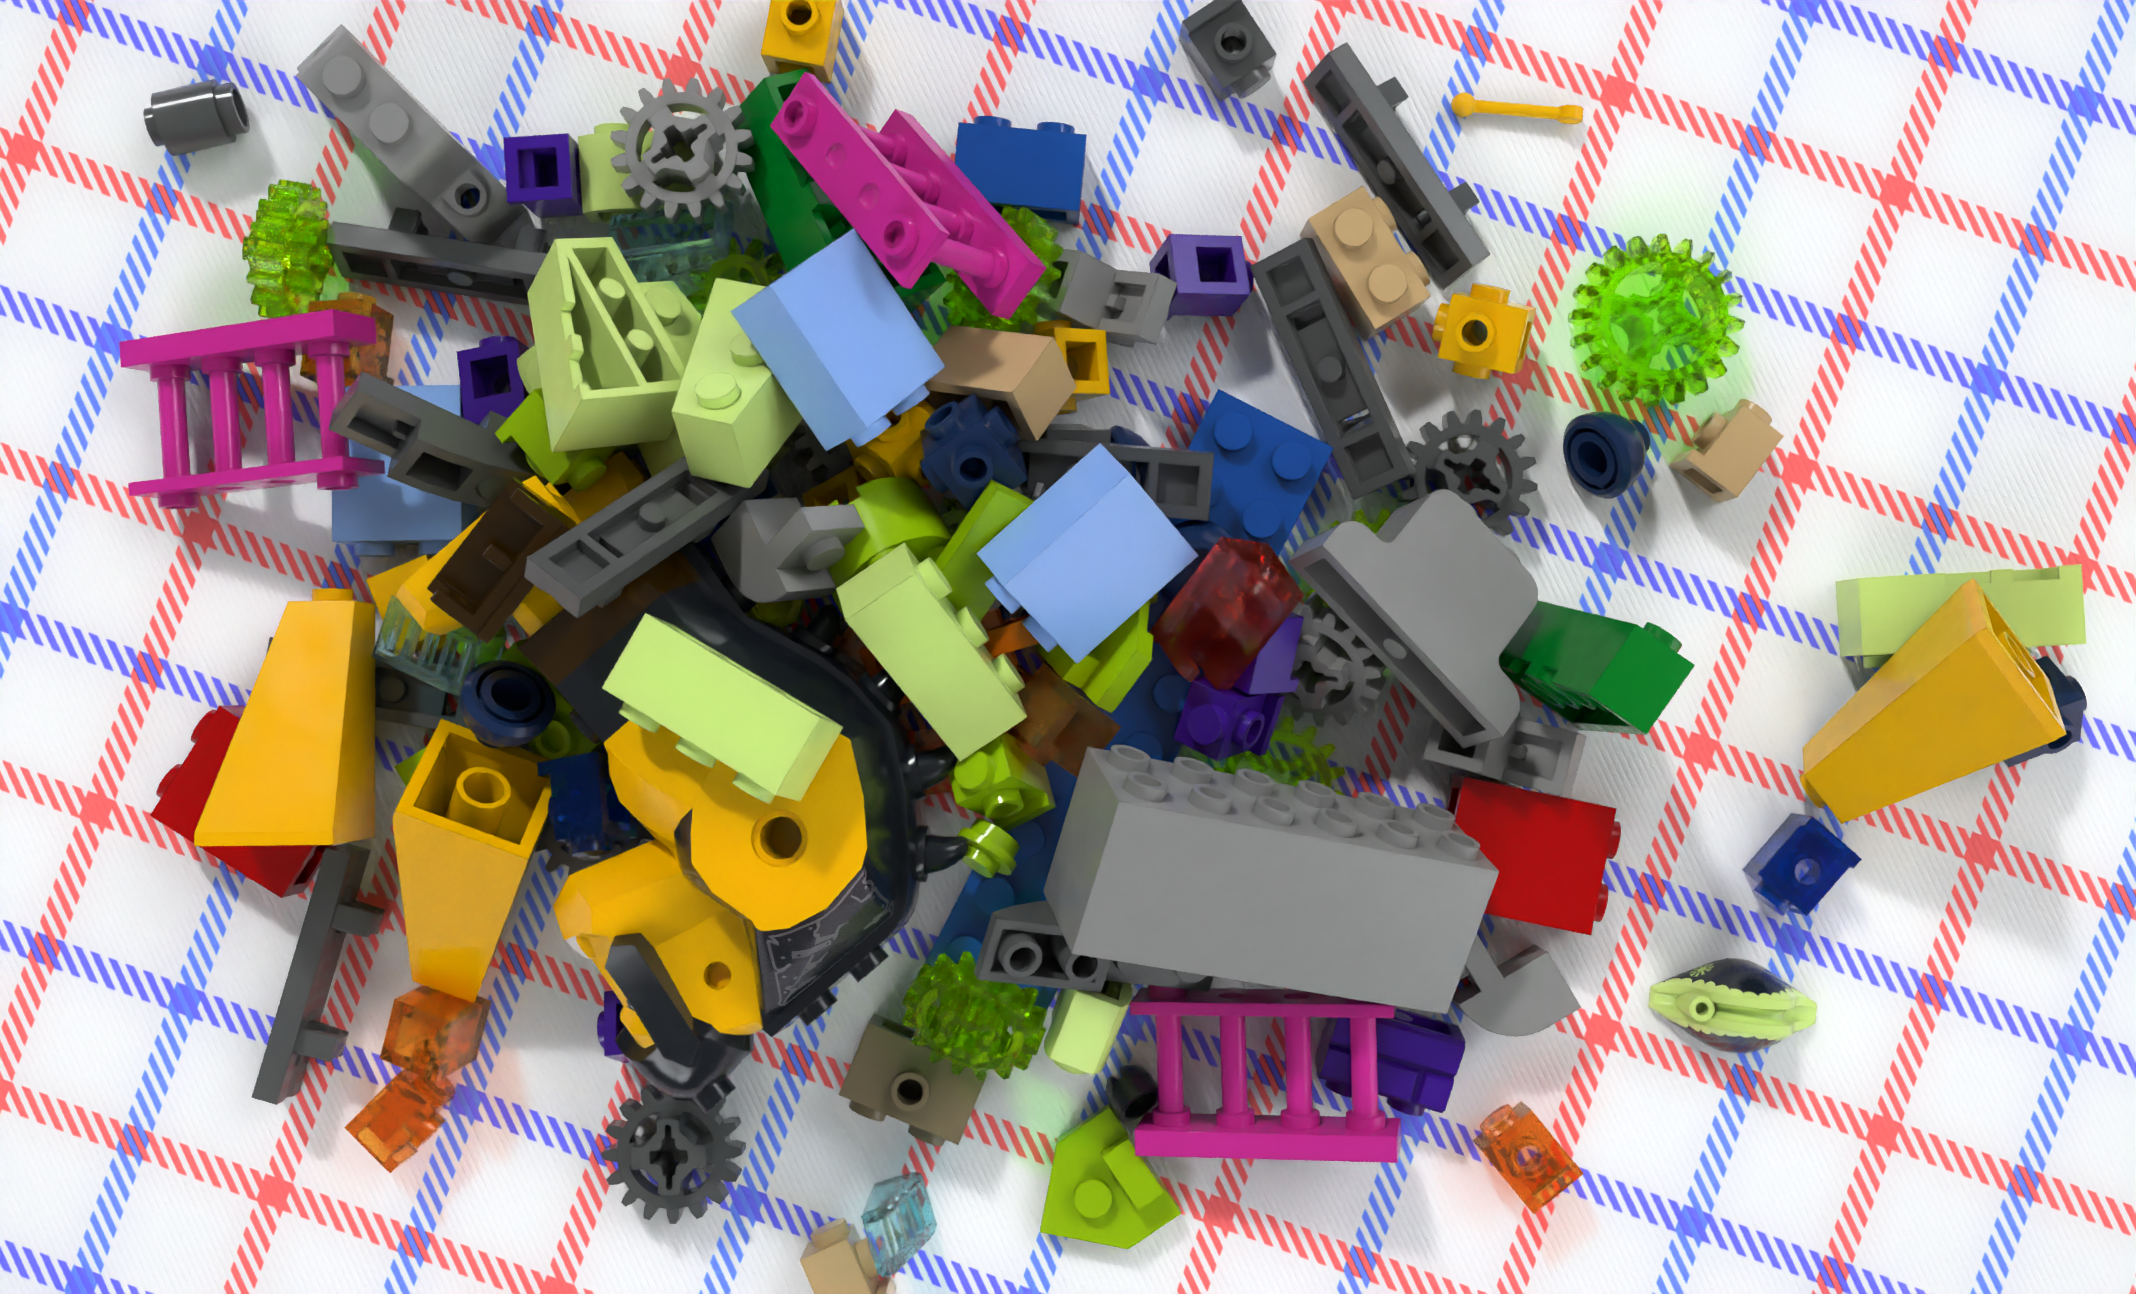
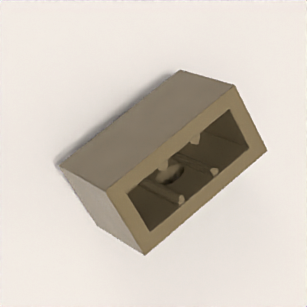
(900, 1082)

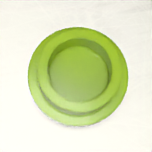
(989, 849)

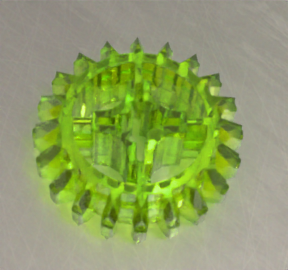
(1678, 274)

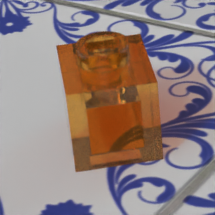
(1061, 722)
(434, 1032)

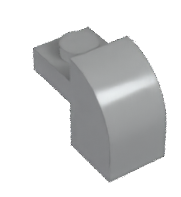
(1099, 297)
(784, 549)
(1525, 756)
(1516, 995)

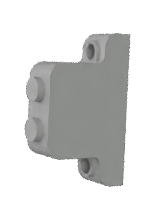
(406, 136)
(1432, 604)

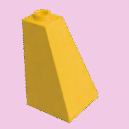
(1933, 713)
(306, 735)
(464, 853)

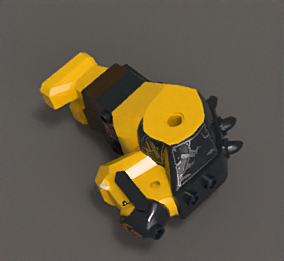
(738, 902)

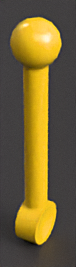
(1465, 104)

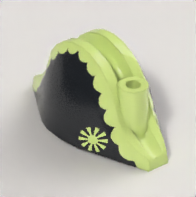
(1733, 1005)

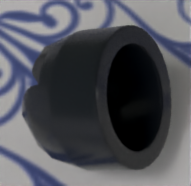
(1133, 1093)

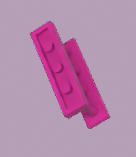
(907, 198)
(221, 355)
(1235, 1128)

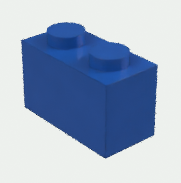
(1024, 166)

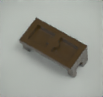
(487, 571)

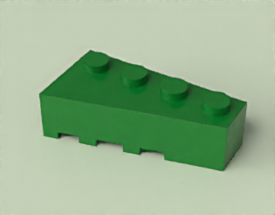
(791, 200)
(1595, 668)

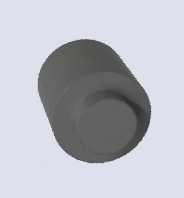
(196, 117)

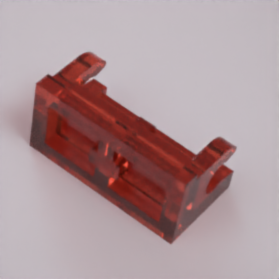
(1227, 611)

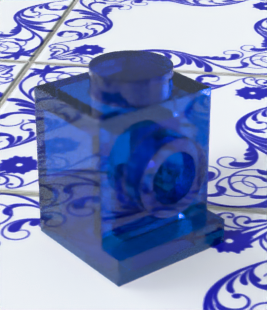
(585, 804)
(1775, 865)

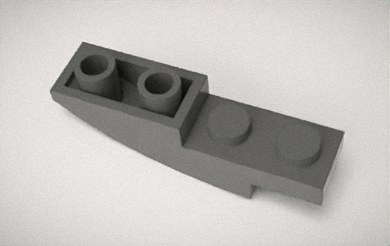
(431, 445)
(1029, 949)

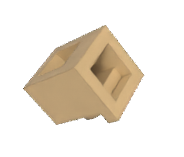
(1728, 450)
(842, 1262)

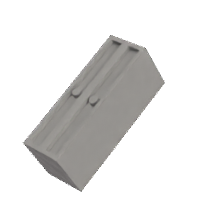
(1266, 881)

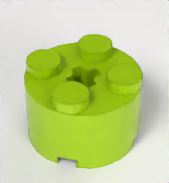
(892, 514)

